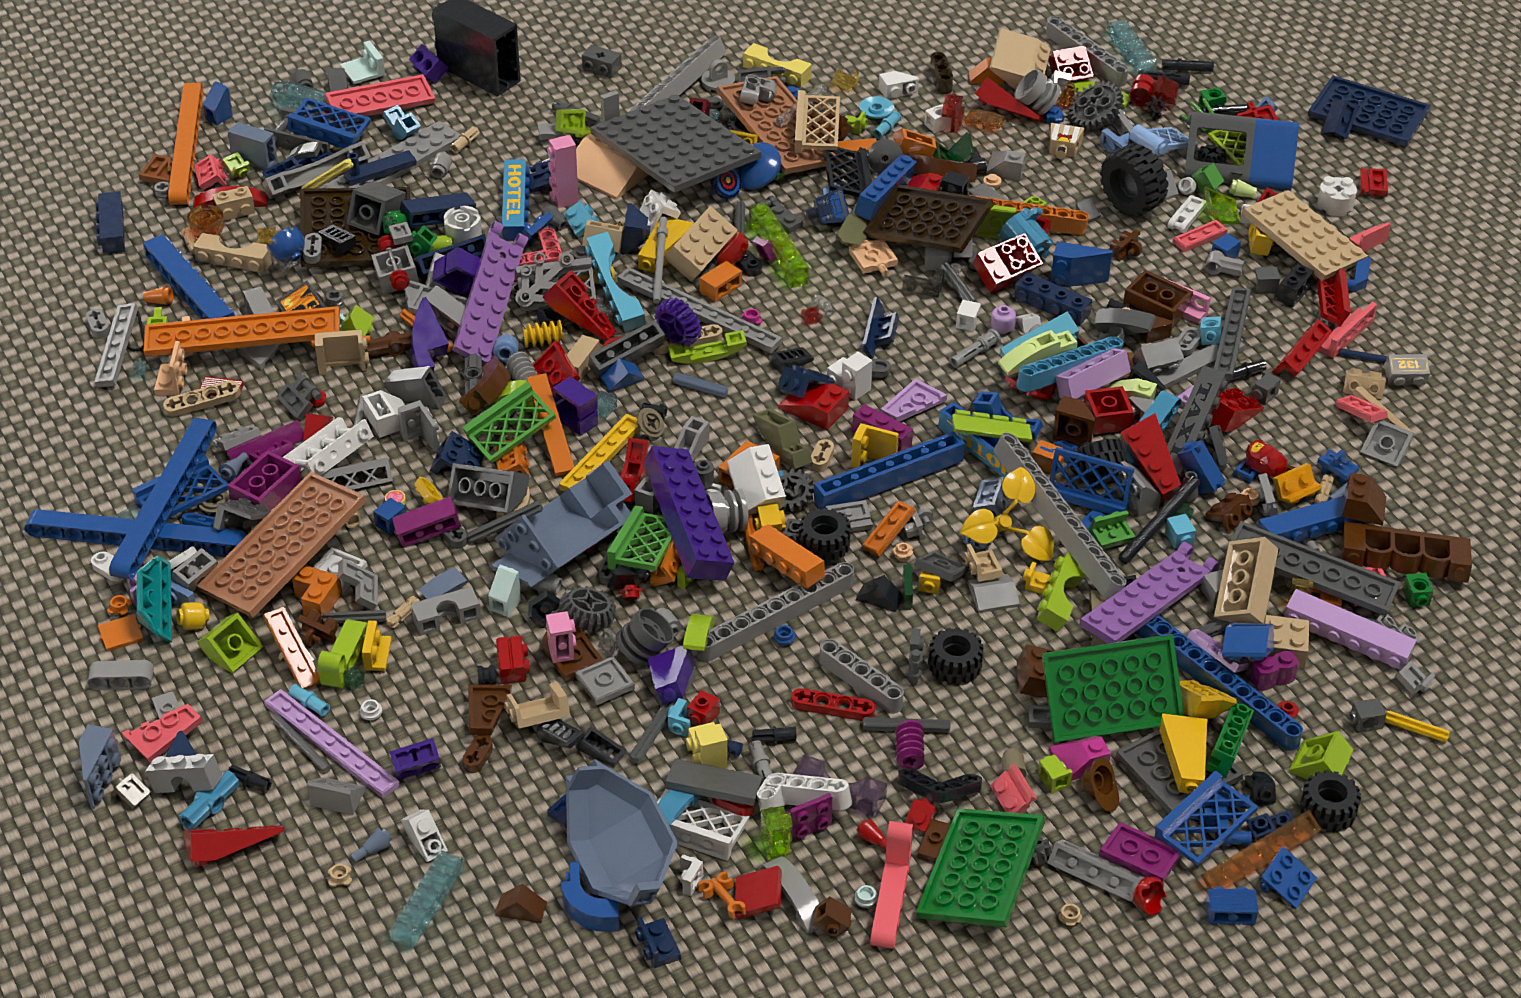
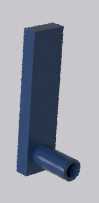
(377, 168)

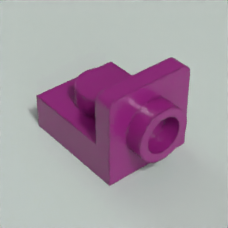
(764, 248)

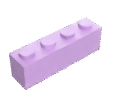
(1093, 373)

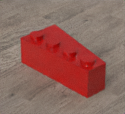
(1150, 453)

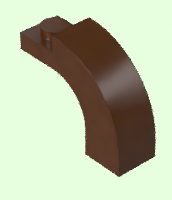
(488, 388)

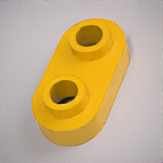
(427, 490)

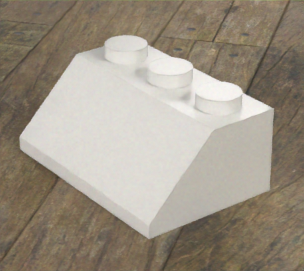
(757, 477)

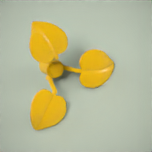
(983, 526)

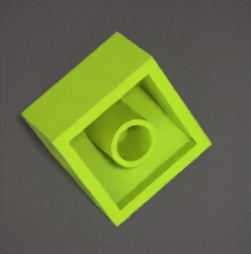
(230, 643)
(1322, 754)

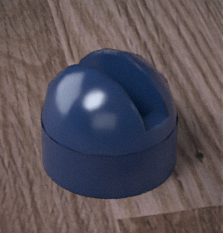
(734, 747)

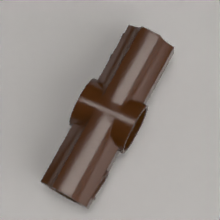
(391, 343)

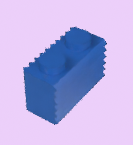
(1232, 906)

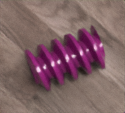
(910, 745)

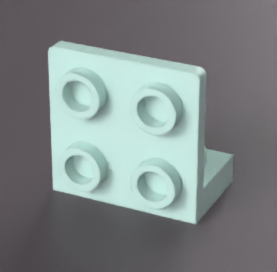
(367, 67)

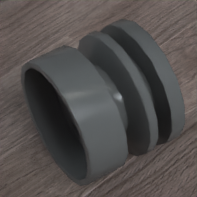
(644, 636)

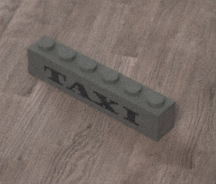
(1197, 413)

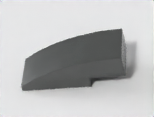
(1129, 320)

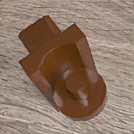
(1127, 245)
(315, 631)

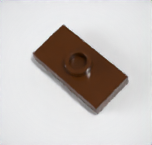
(933, 840)

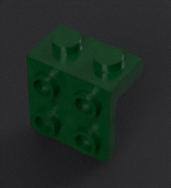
(961, 151)

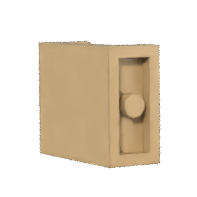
(340, 349)
(539, 710)

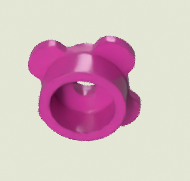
(752, 316)

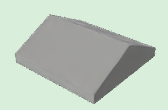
(1387, 443)
(994, 594)

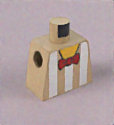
(1065, 140)

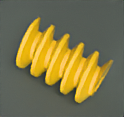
(541, 334)

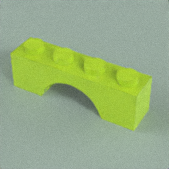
(1055, 607)

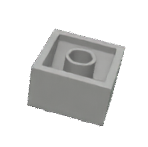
(1160, 355)

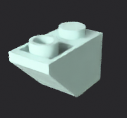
(505, 591)

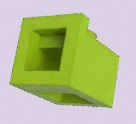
(1054, 773)

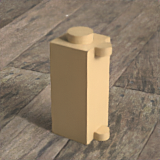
(580, 353)

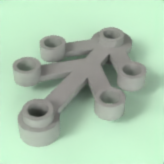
(541, 280)

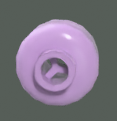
(1003, 319)

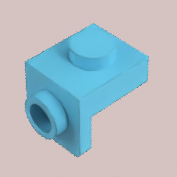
(677, 718)

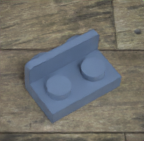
(991, 496)

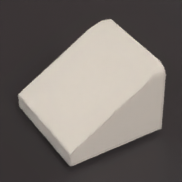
(1027, 321)

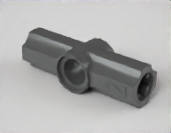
(472, 371)

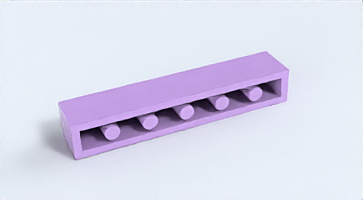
(1351, 630)

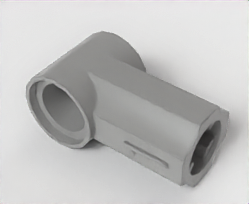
(1219, 263)

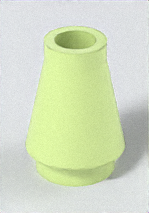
(1242, 189)

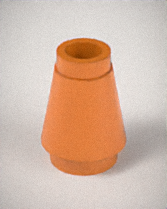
(159, 296)

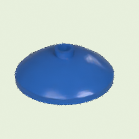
(763, 170)

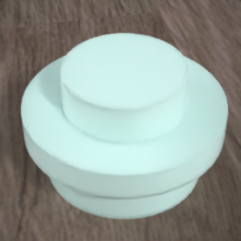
(866, 896)

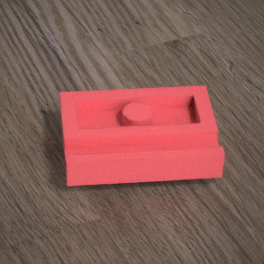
(1013, 791)

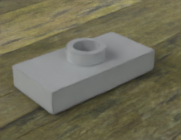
(165, 703)

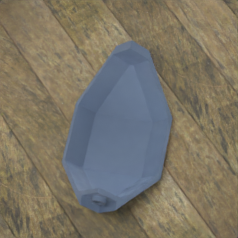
(617, 835)

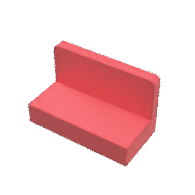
(1371, 237)

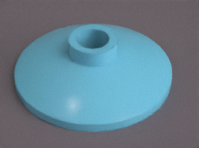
(877, 107)

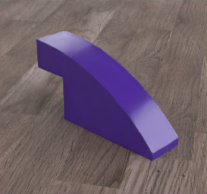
(427, 337)

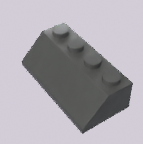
(487, 487)

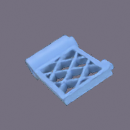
(1159, 139)

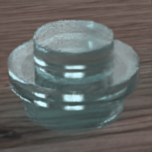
(139, 367)

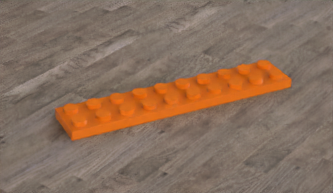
(240, 331)

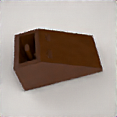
(1031, 671)

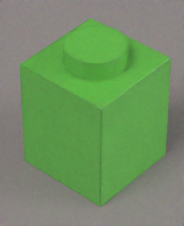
(1209, 177)

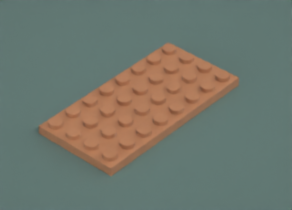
(761, 120)
(281, 544)

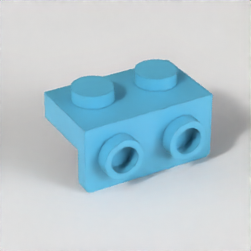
(578, 217)

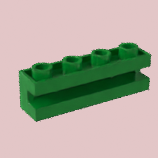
(1229, 739)

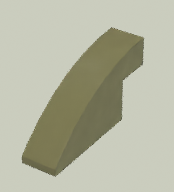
(783, 437)

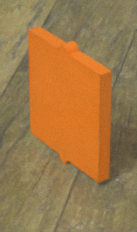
(120, 632)

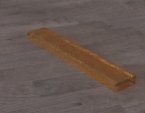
(1261, 851)

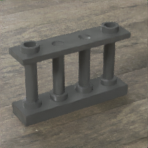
(292, 140)

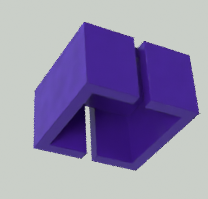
(456, 270)
(576, 405)

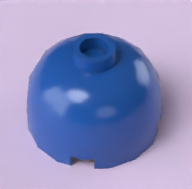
(287, 245)

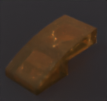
(988, 119)

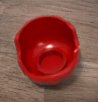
(1149, 894)

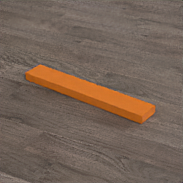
(553, 431)

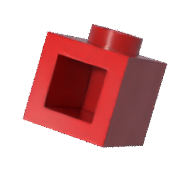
(703, 708)

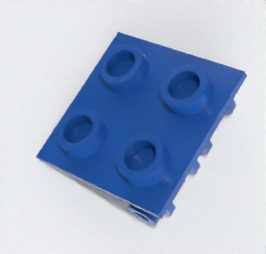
(1288, 877)

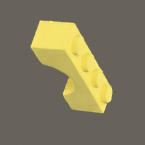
(796, 71)

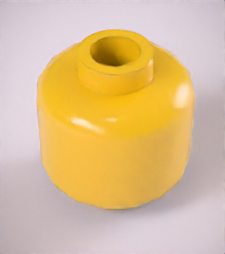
(192, 616)

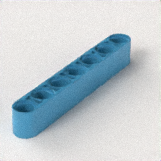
(1044, 371)

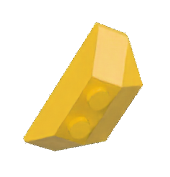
(1203, 700)

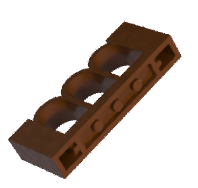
(1359, 537)

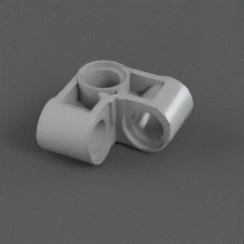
(755, 89)

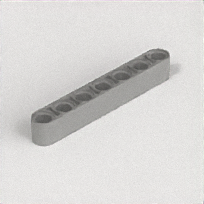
(1100, 60)

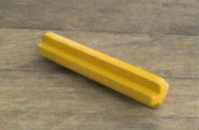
(1417, 726)

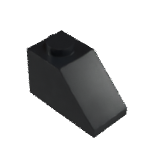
(628, 576)

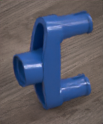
(1237, 837)

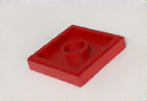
(759, 891)

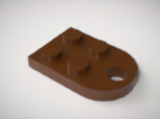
(584, 656)

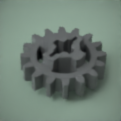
(801, 485)

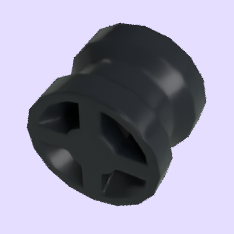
(486, 675)

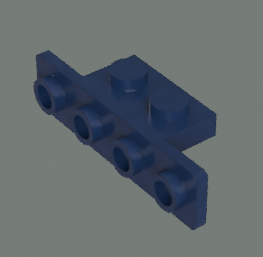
(880, 328)

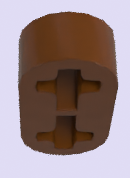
(481, 755)

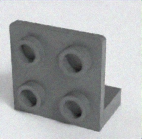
(234, 513)

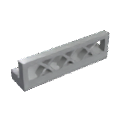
(358, 468)
(1094, 869)

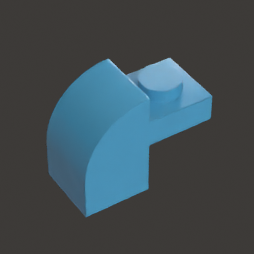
(401, 124)

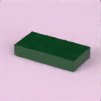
(907, 587)

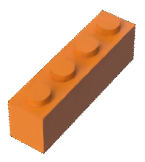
(787, 556)

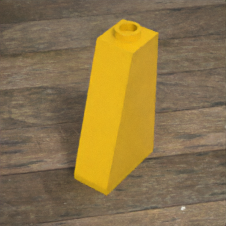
(648, 253)
(1186, 749)

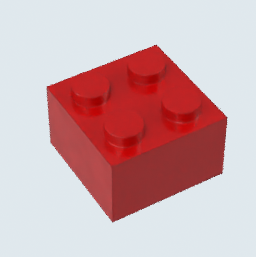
(1110, 409)

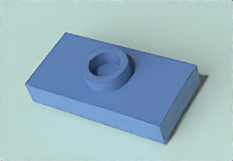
(180, 594)

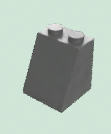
(370, 205)

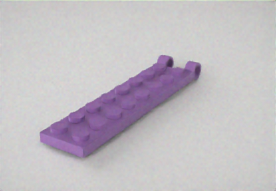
(489, 294)
(1147, 596)

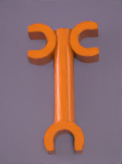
(720, 886)

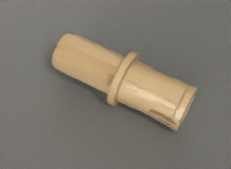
(464, 139)

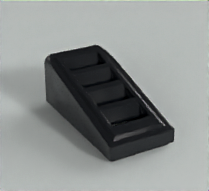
(344, 241)
(788, 358)
(1141, 371)
(559, 733)
(605, 742)

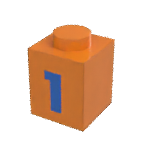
(1044, 454)

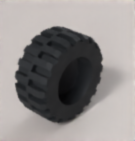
(1134, 180)

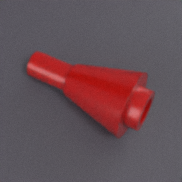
(870, 832)

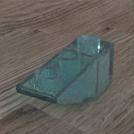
(293, 94)

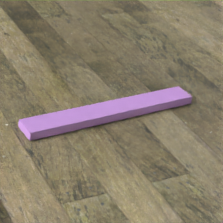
(332, 744)

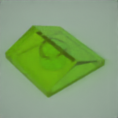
(1221, 207)

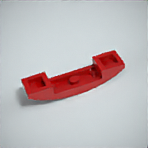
(206, 198)

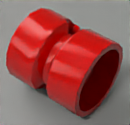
(1141, 90)

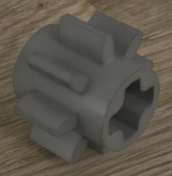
(1041, 852)

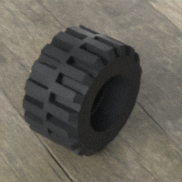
(1105, 449)
(825, 533)
(955, 656)
(1336, 789)

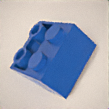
(1248, 641)

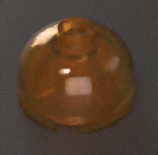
(206, 220)

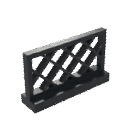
(858, 163)

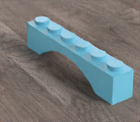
(627, 308)

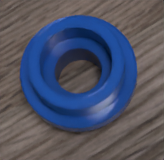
(784, 635)

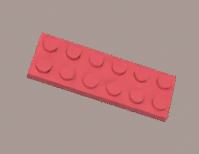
(382, 96)

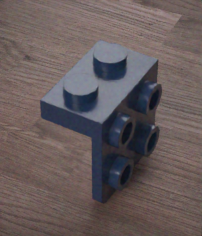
(796, 380)

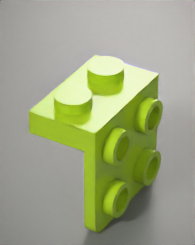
(572, 122)

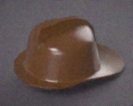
(1101, 784)

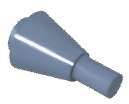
(231, 468)
(377, 841)

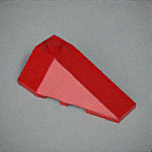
(997, 97)
(572, 301)
(213, 844)

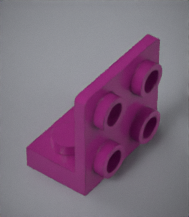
(811, 817)

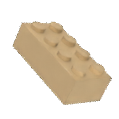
(700, 243)

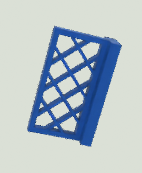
(325, 131)
(199, 476)
(1090, 498)
(1193, 804)

